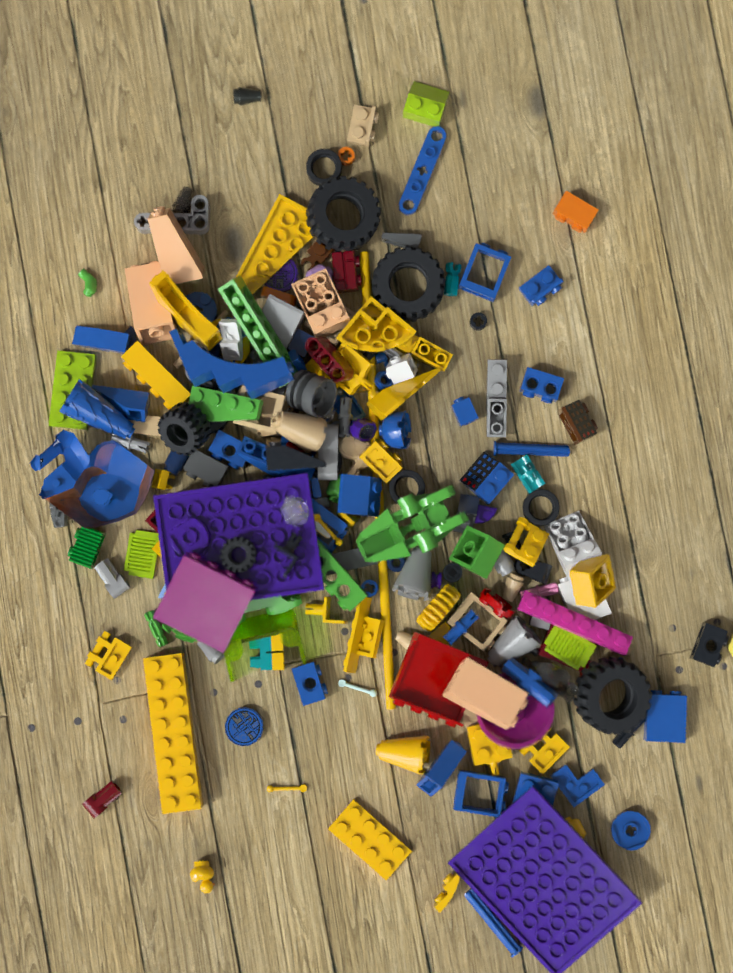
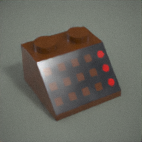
(577, 422)

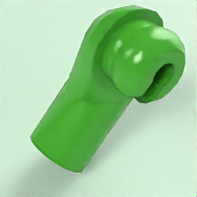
(90, 283)

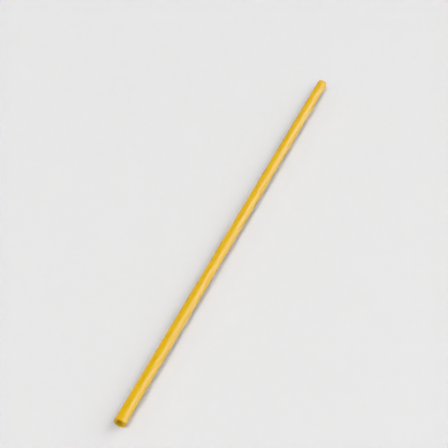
(382, 566)

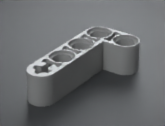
(190, 218)

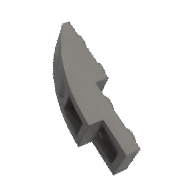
(496, 397)

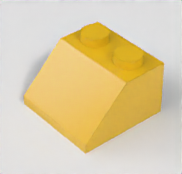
(592, 580)

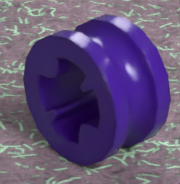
(436, 580)

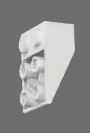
(572, 541)

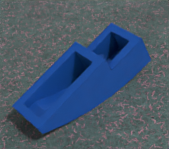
(101, 339)

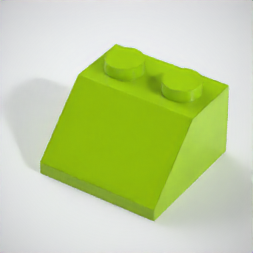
(425, 104)

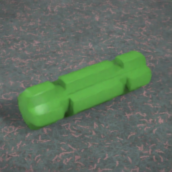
(156, 629)

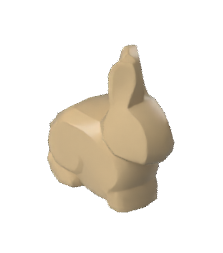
(350, 450)

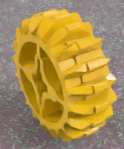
(438, 607)

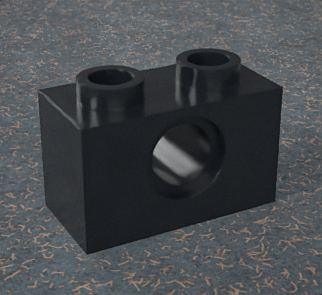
(701, 653)

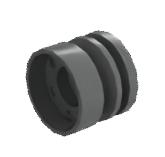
(311, 393)

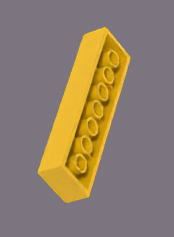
(173, 733)

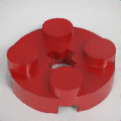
(500, 605)

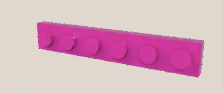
(575, 623)

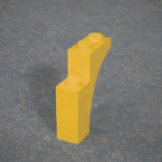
(184, 312)

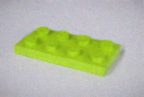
(68, 370)

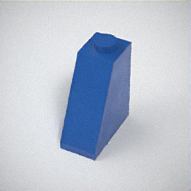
(441, 768)

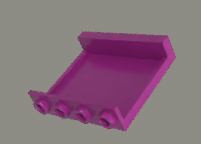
(205, 601)

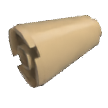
(300, 429)

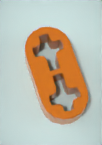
(288, 298)

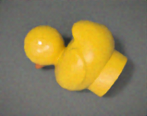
(203, 872)

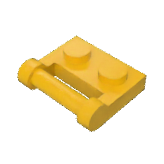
(531, 545)

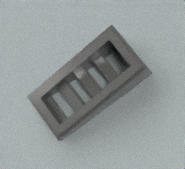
(402, 239)

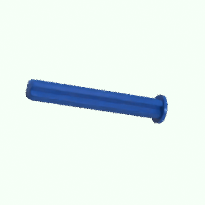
(531, 449)
(492, 921)

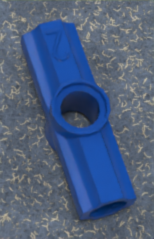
(529, 682)

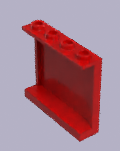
(425, 676)

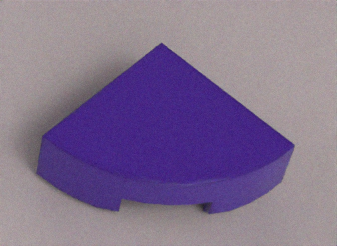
(484, 514)

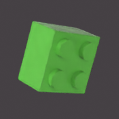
(476, 552)

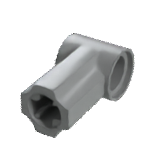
(114, 582)

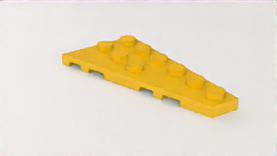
(277, 242)

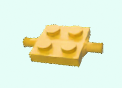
(361, 367)
(486, 751)

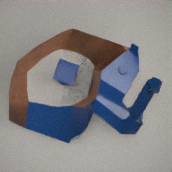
(96, 485)

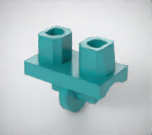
(527, 474)

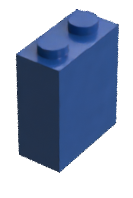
(666, 717)

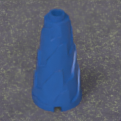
(91, 408)

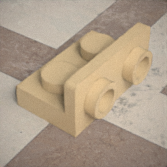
(361, 125)

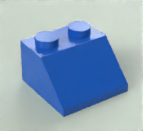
(359, 495)

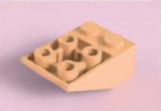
(321, 304)

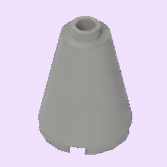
(415, 576)
(513, 642)

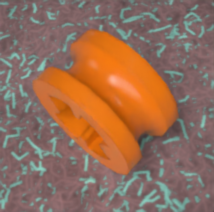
(350, 160)

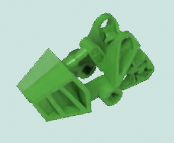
(386, 540)

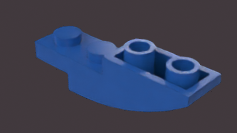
(255, 454)

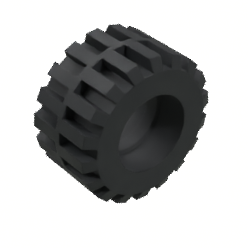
(184, 428)

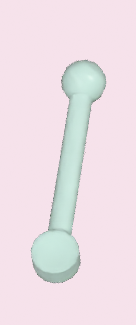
(342, 683)

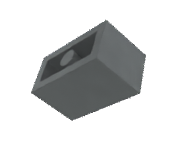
(206, 469)

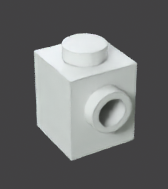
(401, 368)

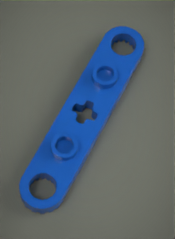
(427, 158)

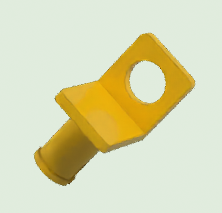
(324, 610)

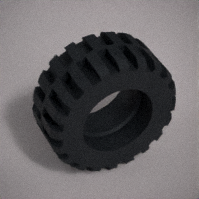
(356, 194)
(409, 259)
(634, 702)

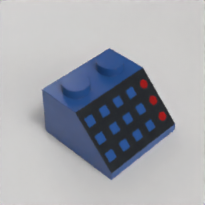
(486, 477)

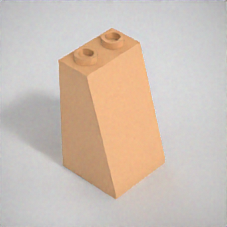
(173, 247)
(149, 317)
(485, 694)

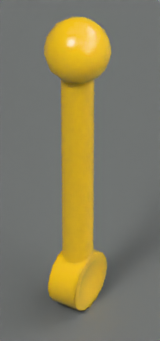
(338, 541)
(302, 788)

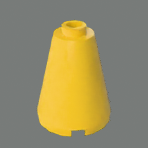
(406, 753)

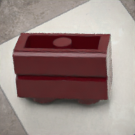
(345, 271)

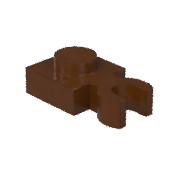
(317, 254)

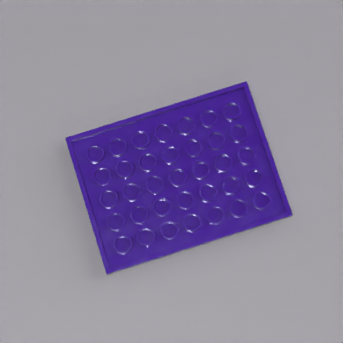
(252, 513)
(544, 881)

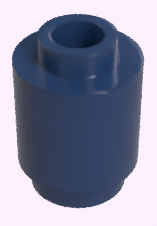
(175, 462)

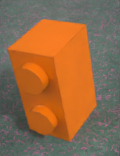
(575, 212)

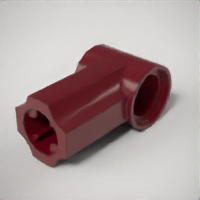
(99, 801)

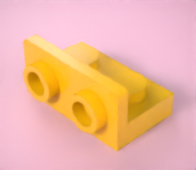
(382, 460)

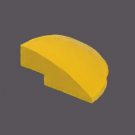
(375, 329)

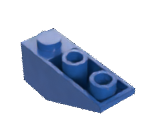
(131, 403)

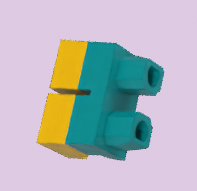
(266, 660)

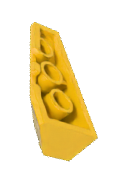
(390, 398)

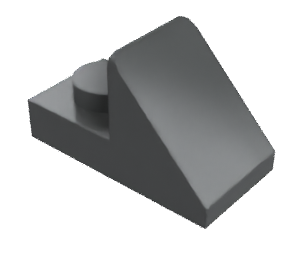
(470, 506)

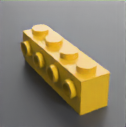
(153, 373)

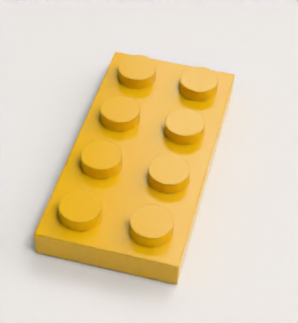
(369, 839)

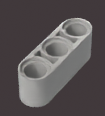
(329, 453)

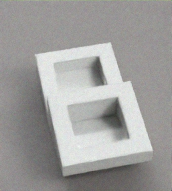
(232, 339)

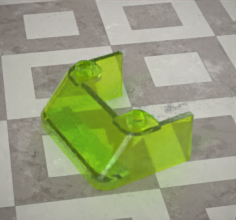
(261, 627)

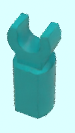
(452, 279)

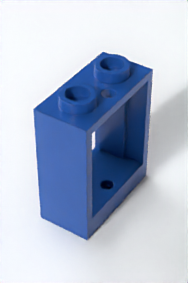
(479, 290)
(460, 788)

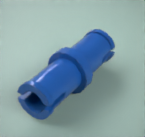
(461, 627)

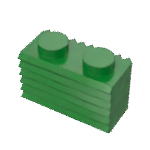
(86, 546)

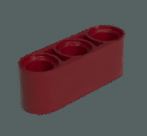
(337, 361)

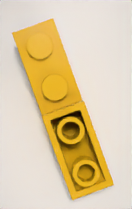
(426, 352)

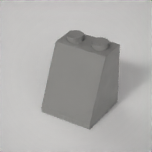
(283, 318)

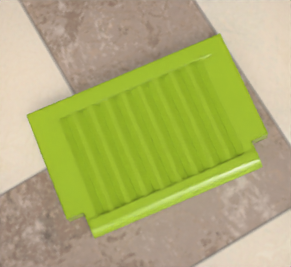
(140, 557)
(569, 647)

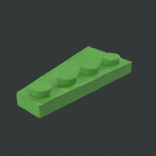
(225, 406)

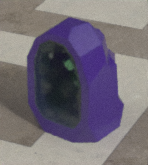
(363, 429)

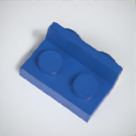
(540, 286)

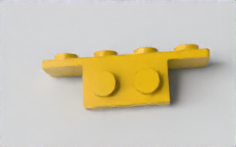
(364, 636)

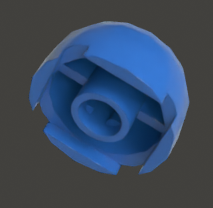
(396, 429)

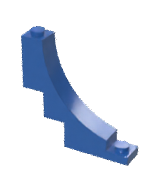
(256, 377)

